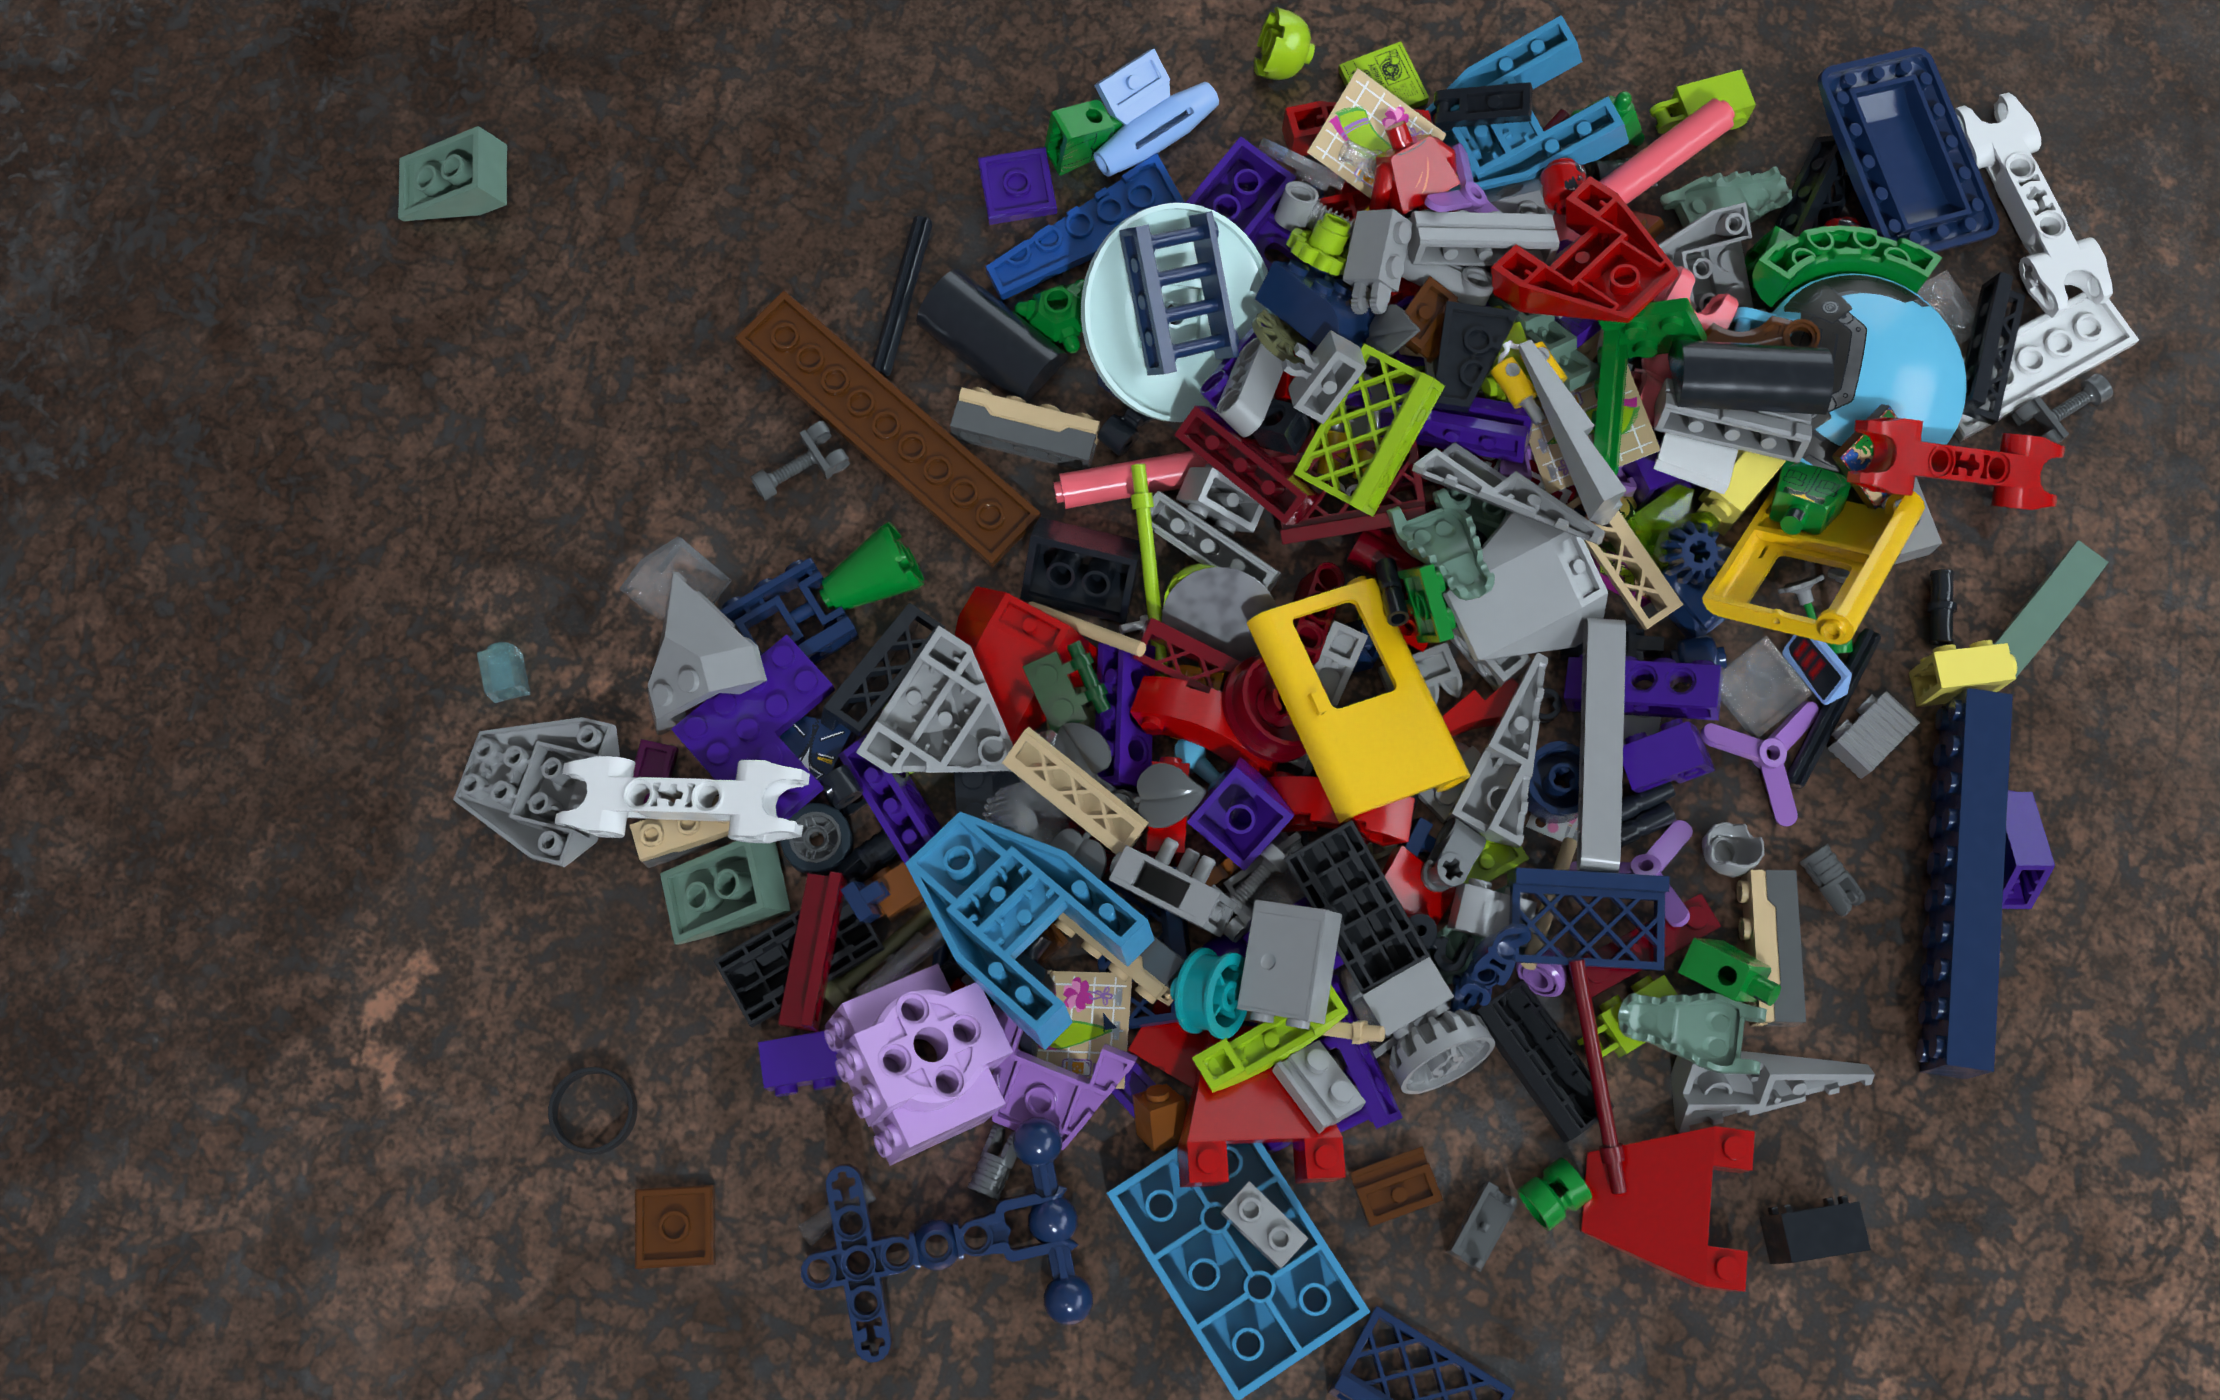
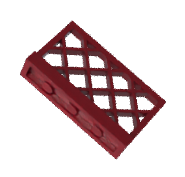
(1355, 520)

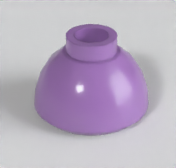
(1545, 979)

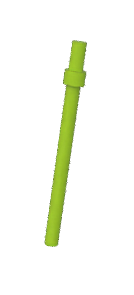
(1142, 502)

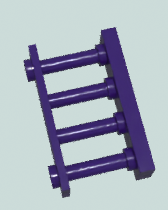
(1363, 1072)

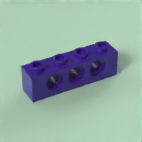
(1659, 700)
(1127, 740)
(894, 802)

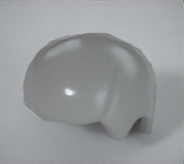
(1731, 849)

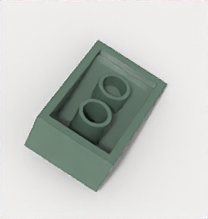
(454, 177)
(725, 891)

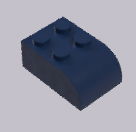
(1313, 302)

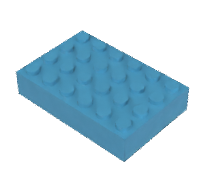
(1230, 1295)

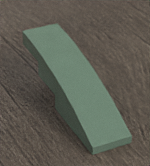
(1560, 343)
(2051, 603)

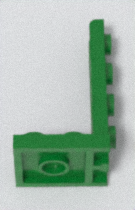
(1645, 337)
(1428, 604)

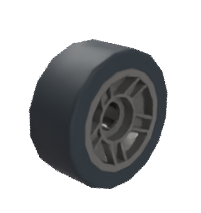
(836, 845)

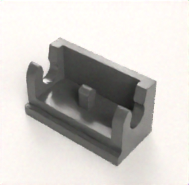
(1482, 1226)

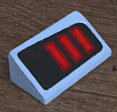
(1818, 668)

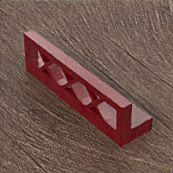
(1184, 646)
(812, 952)

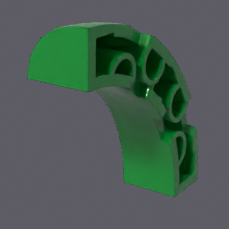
(1840, 251)

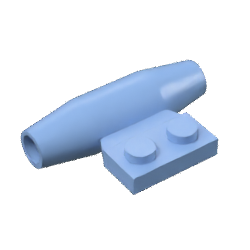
(1150, 117)

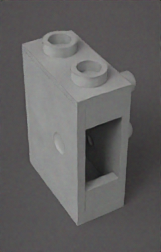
(1174, 888)
(1289, 963)

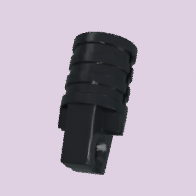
(868, 858)

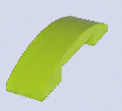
(1261, 1047)

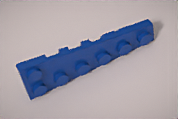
(1082, 231)

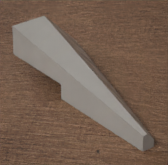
(1591, 475)
(1471, 476)
(1498, 788)
(1782, 1082)

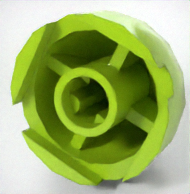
(1284, 45)

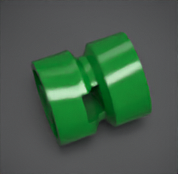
(1543, 1201)

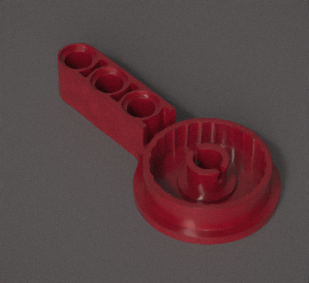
(1249, 691)

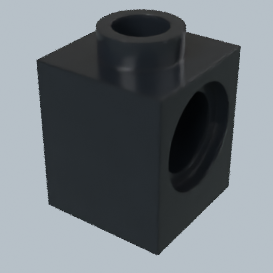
(1283, 428)

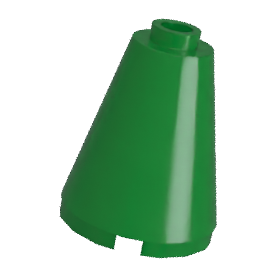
(873, 572)

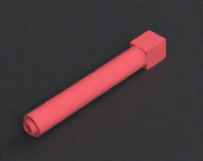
(1663, 156)
(1116, 482)

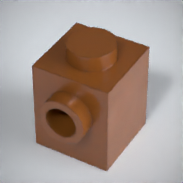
(903, 891)
(1159, 1116)

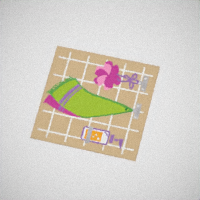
(1362, 117)
(1636, 437)
(1086, 999)

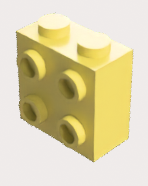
(1749, 478)
(1953, 670)

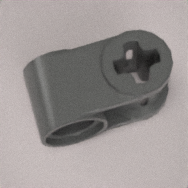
(1452, 856)

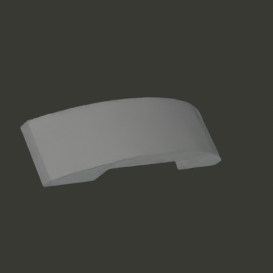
(1337, 664)

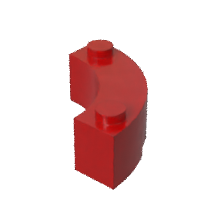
(1185, 713)
(1311, 807)

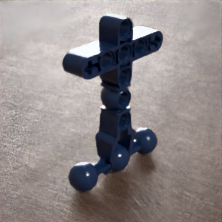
(1050, 1220)

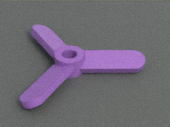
(1468, 197)
(1772, 769)
(1654, 863)

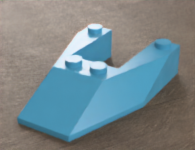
(1522, 149)
(998, 895)

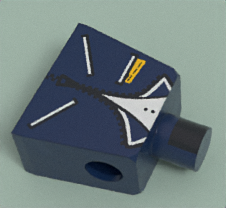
(818, 745)

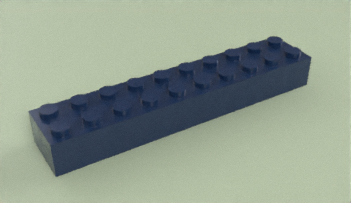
(1965, 885)

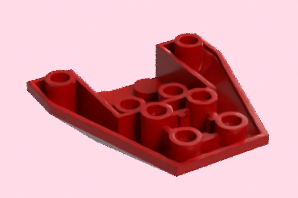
(1004, 639)

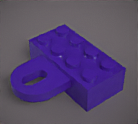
(1247, 192)

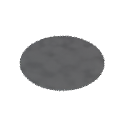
(1216, 608)

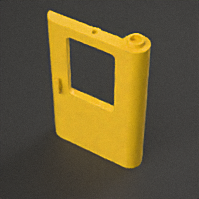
(1856, 540)
(1373, 747)

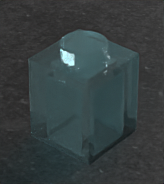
(503, 672)

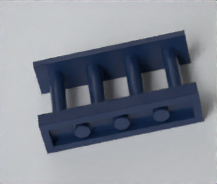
(1148, 301)

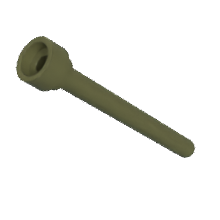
(839, 989)

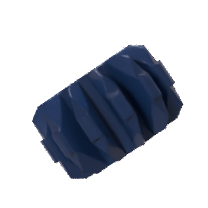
(1702, 546)

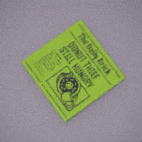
(1392, 70)

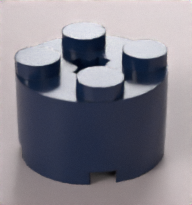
(1546, 799)

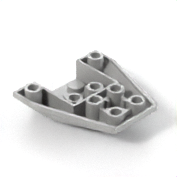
(1714, 255)
(1539, 592)
(519, 784)

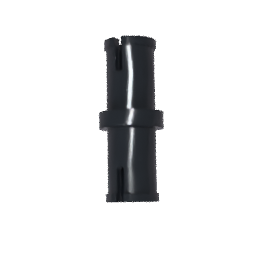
(1941, 607)

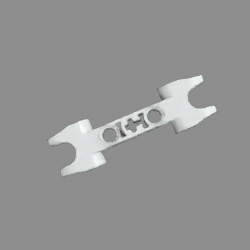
(2054, 256)
(744, 802)

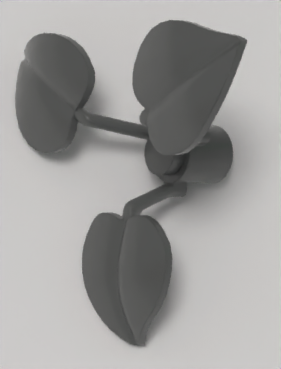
(1388, 334)
(1162, 796)

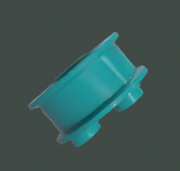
(1209, 993)

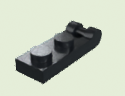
(1483, 105)

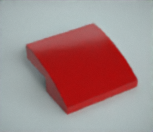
(1404, 878)
(1169, 1047)

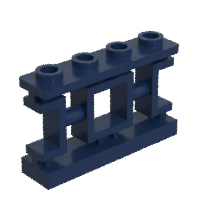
(766, 601)

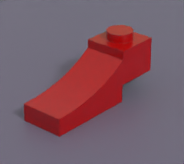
(1476, 712)

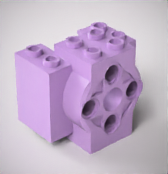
(896, 1091)

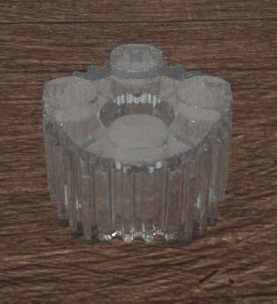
(1025, 812)

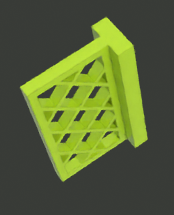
(1396, 441)

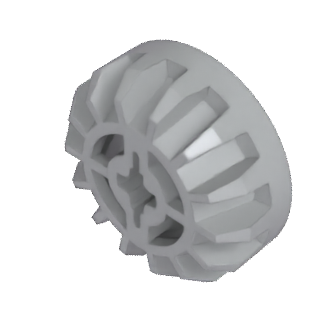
(1440, 1051)

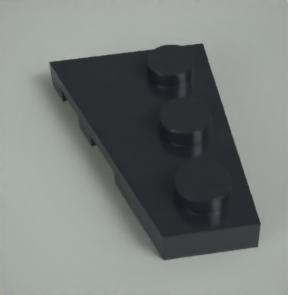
(1468, 349)

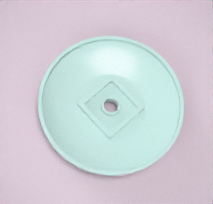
(1111, 321)

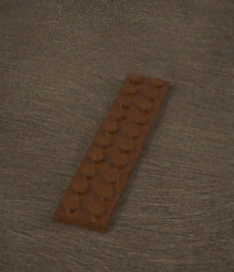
(888, 428)

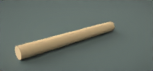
(1096, 632)
(1543, 924)

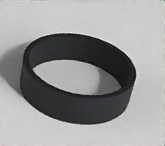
(558, 1093)

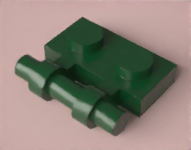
(1055, 689)

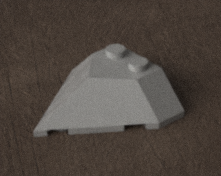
(698, 657)
(940, 716)

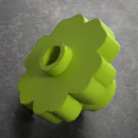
(1323, 246)

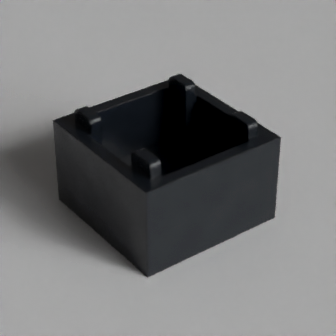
(1814, 1231)

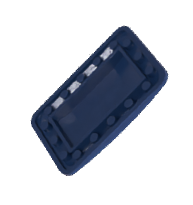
(1907, 150)

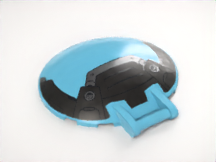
(1883, 350)

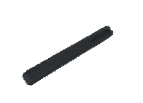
(902, 295)
(1830, 714)

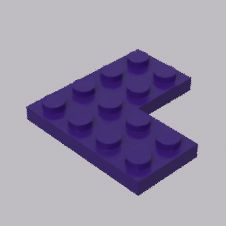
(750, 723)

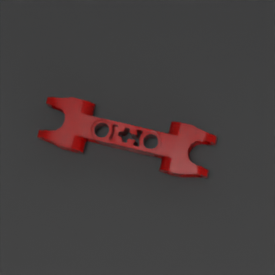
(1902, 456)

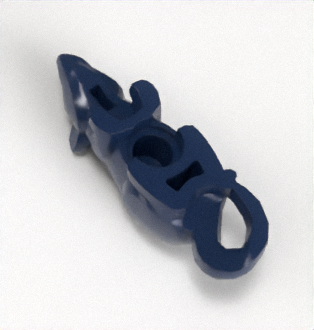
(1490, 965)

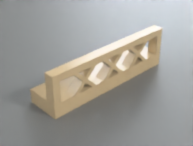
(1641, 566)
(1074, 792)

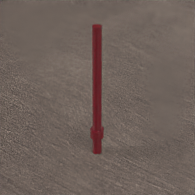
(1611, 1151)

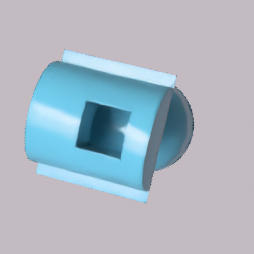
(1199, 764)

